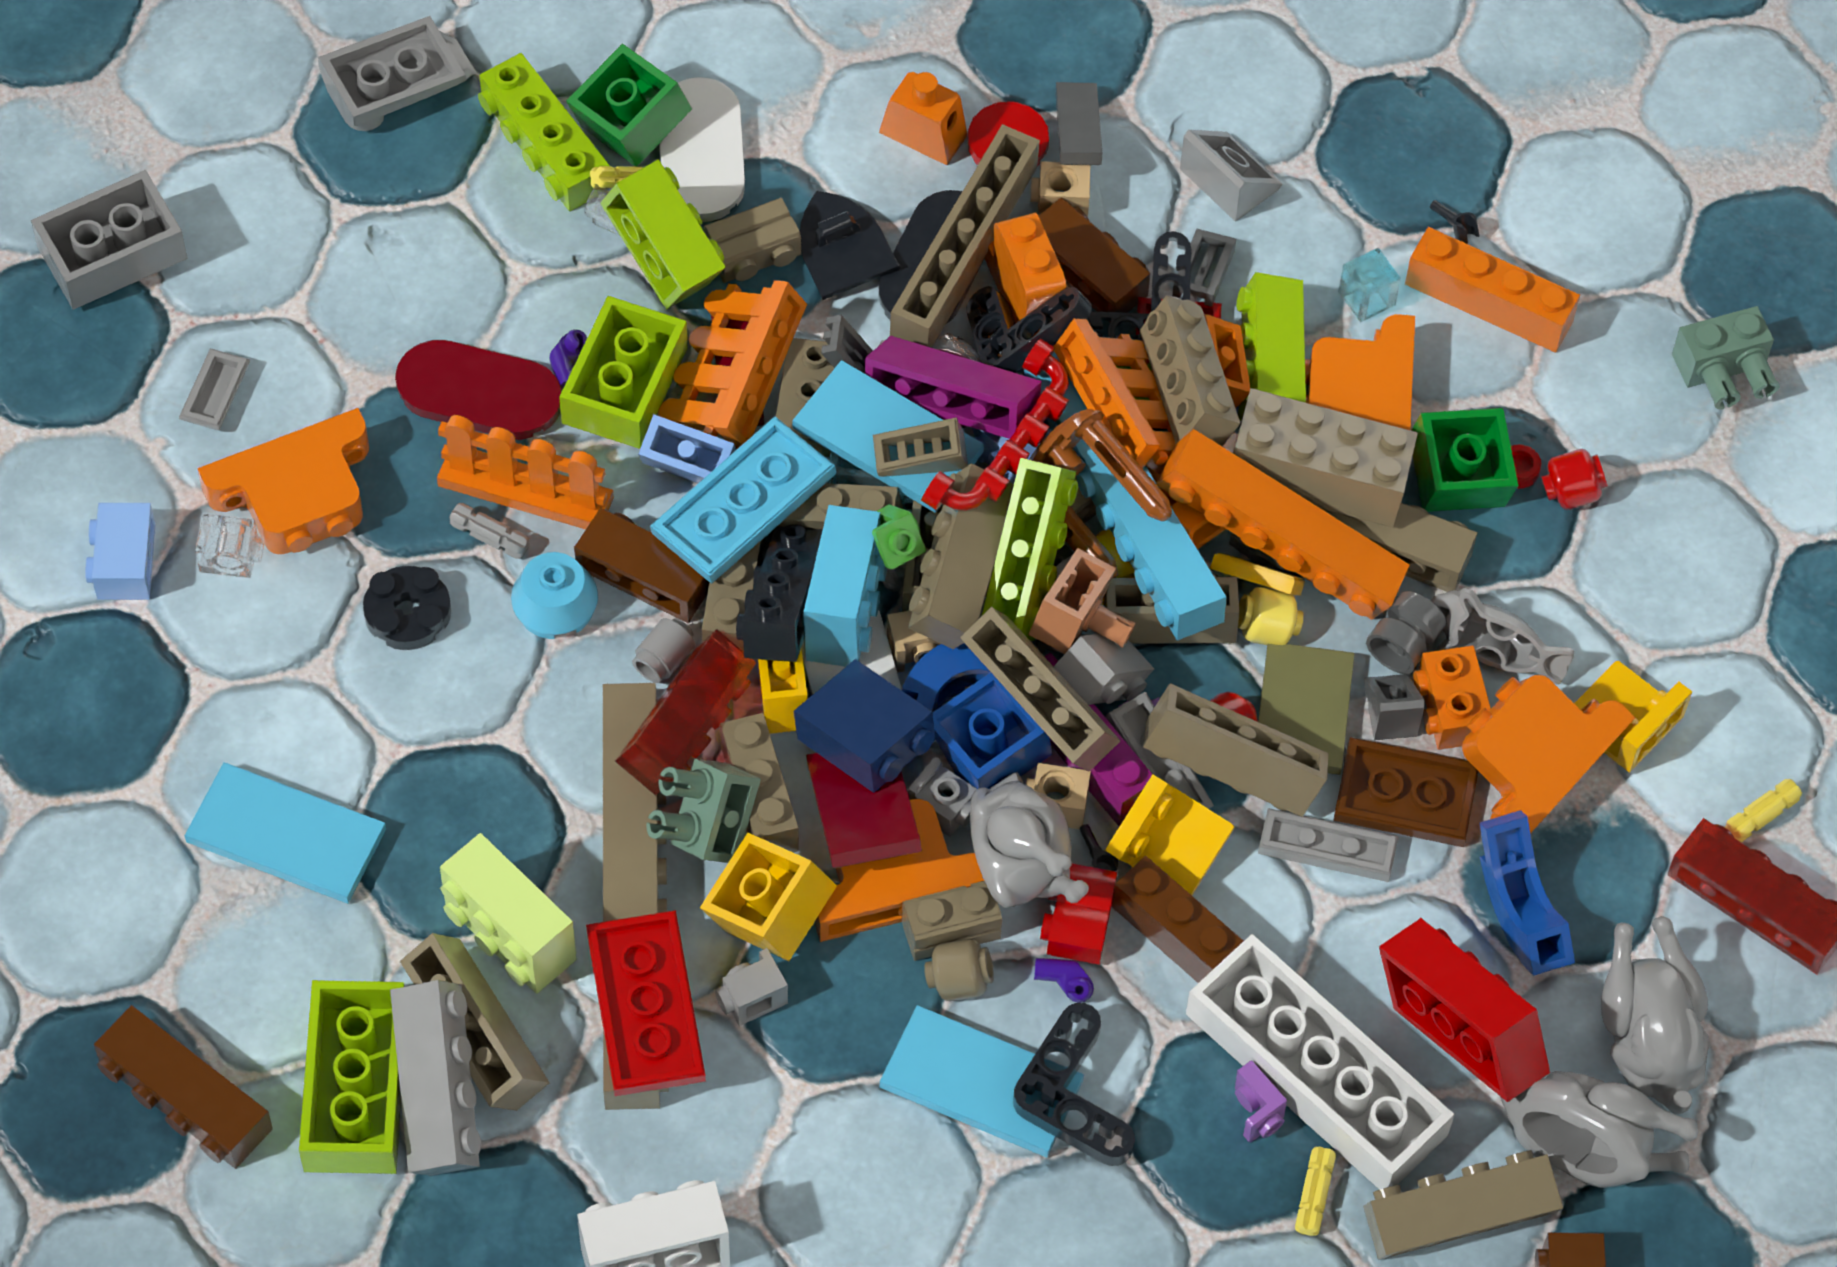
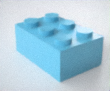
(843, 587)

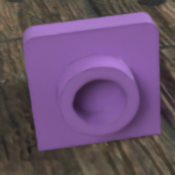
(1259, 1095)

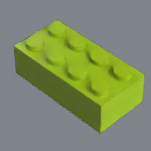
(351, 1080)

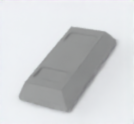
(214, 389)

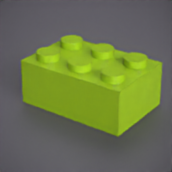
(663, 233)
(623, 371)

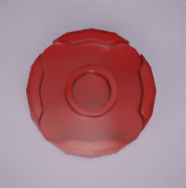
(1011, 114)

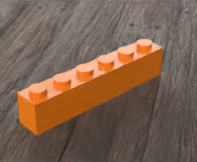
(1282, 525)

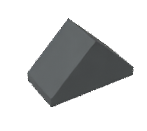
(1393, 706)

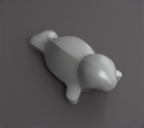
(1498, 637)

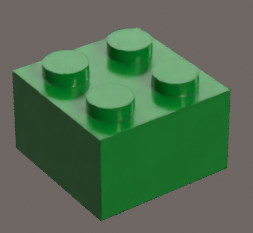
(629, 105)
(1463, 460)

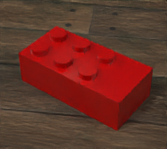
(1465, 1009)

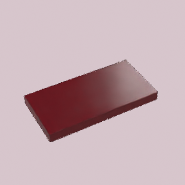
(858, 822)

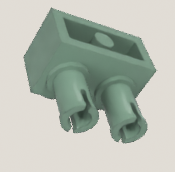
(1723, 348)
(712, 812)

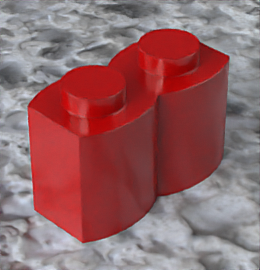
(1080, 928)

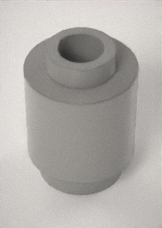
(664, 649)

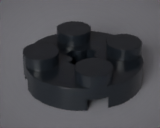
(406, 584)

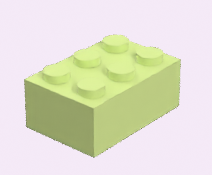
(507, 914)

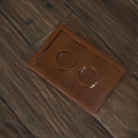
(1406, 792)

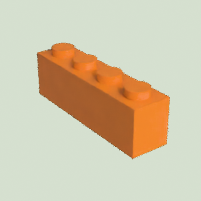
(1492, 289)

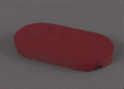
(478, 384)

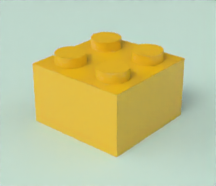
(768, 896)

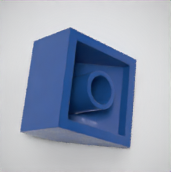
(989, 734)

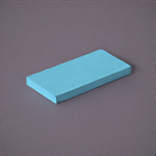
(853, 409)
(743, 499)
(285, 832)
(968, 1078)

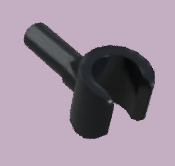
(1462, 223)
(1096, 851)

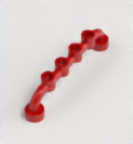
(1029, 431)

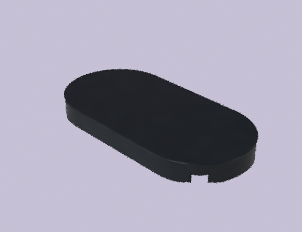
(913, 245)

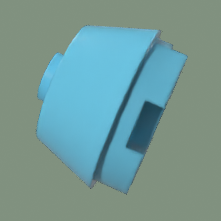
(554, 595)

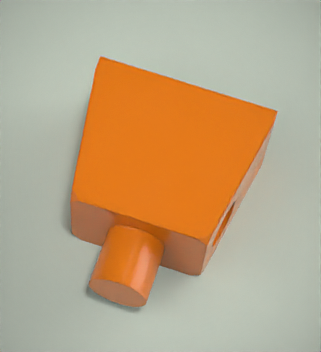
(925, 117)

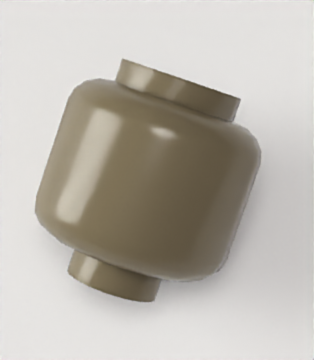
(959, 970)

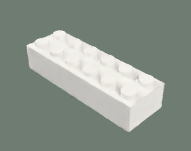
(1320, 1063)

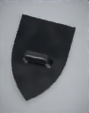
(842, 245)

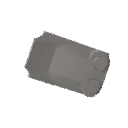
(392, 72)

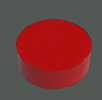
(1527, 465)

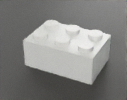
(658, 1230)

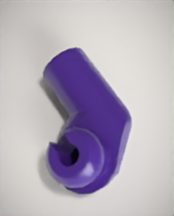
(566, 354)
(1067, 975)

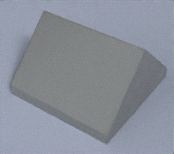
(1226, 171)

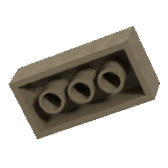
(1327, 455)

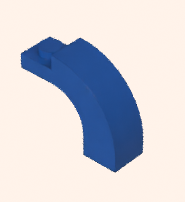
(943, 675)
(1518, 898)

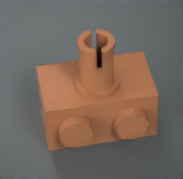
(1076, 606)

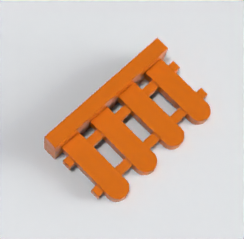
(755, 365)
(1104, 387)
(525, 487)

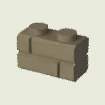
(756, 240)
(951, 917)

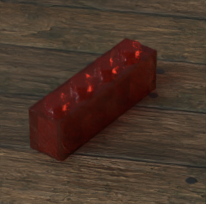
(687, 711)
(1757, 894)

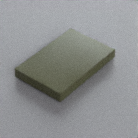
(1308, 696)

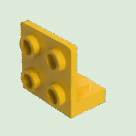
(1653, 711)
(1172, 833)

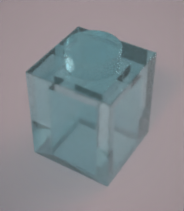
(1369, 284)

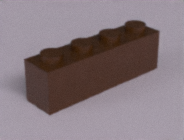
(182, 1087)

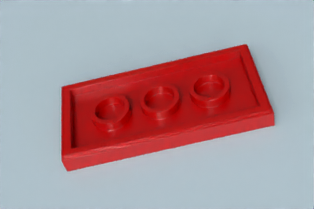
(645, 1003)

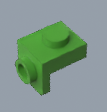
(897, 536)

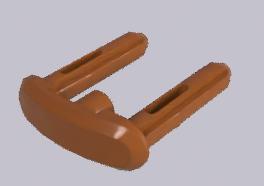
(1059, 452)

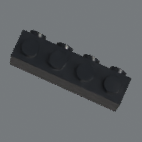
(776, 605)

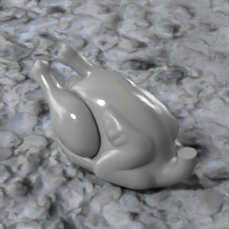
(1022, 844)
(1656, 1018)
(1596, 1129)

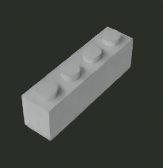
(435, 1078)

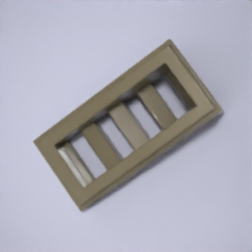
(934, 433)

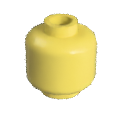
(1269, 616)

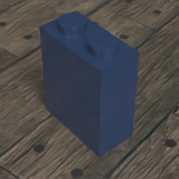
(865, 725)

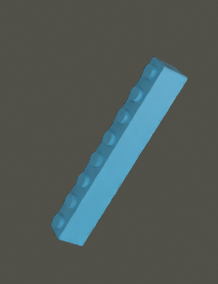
(1159, 552)

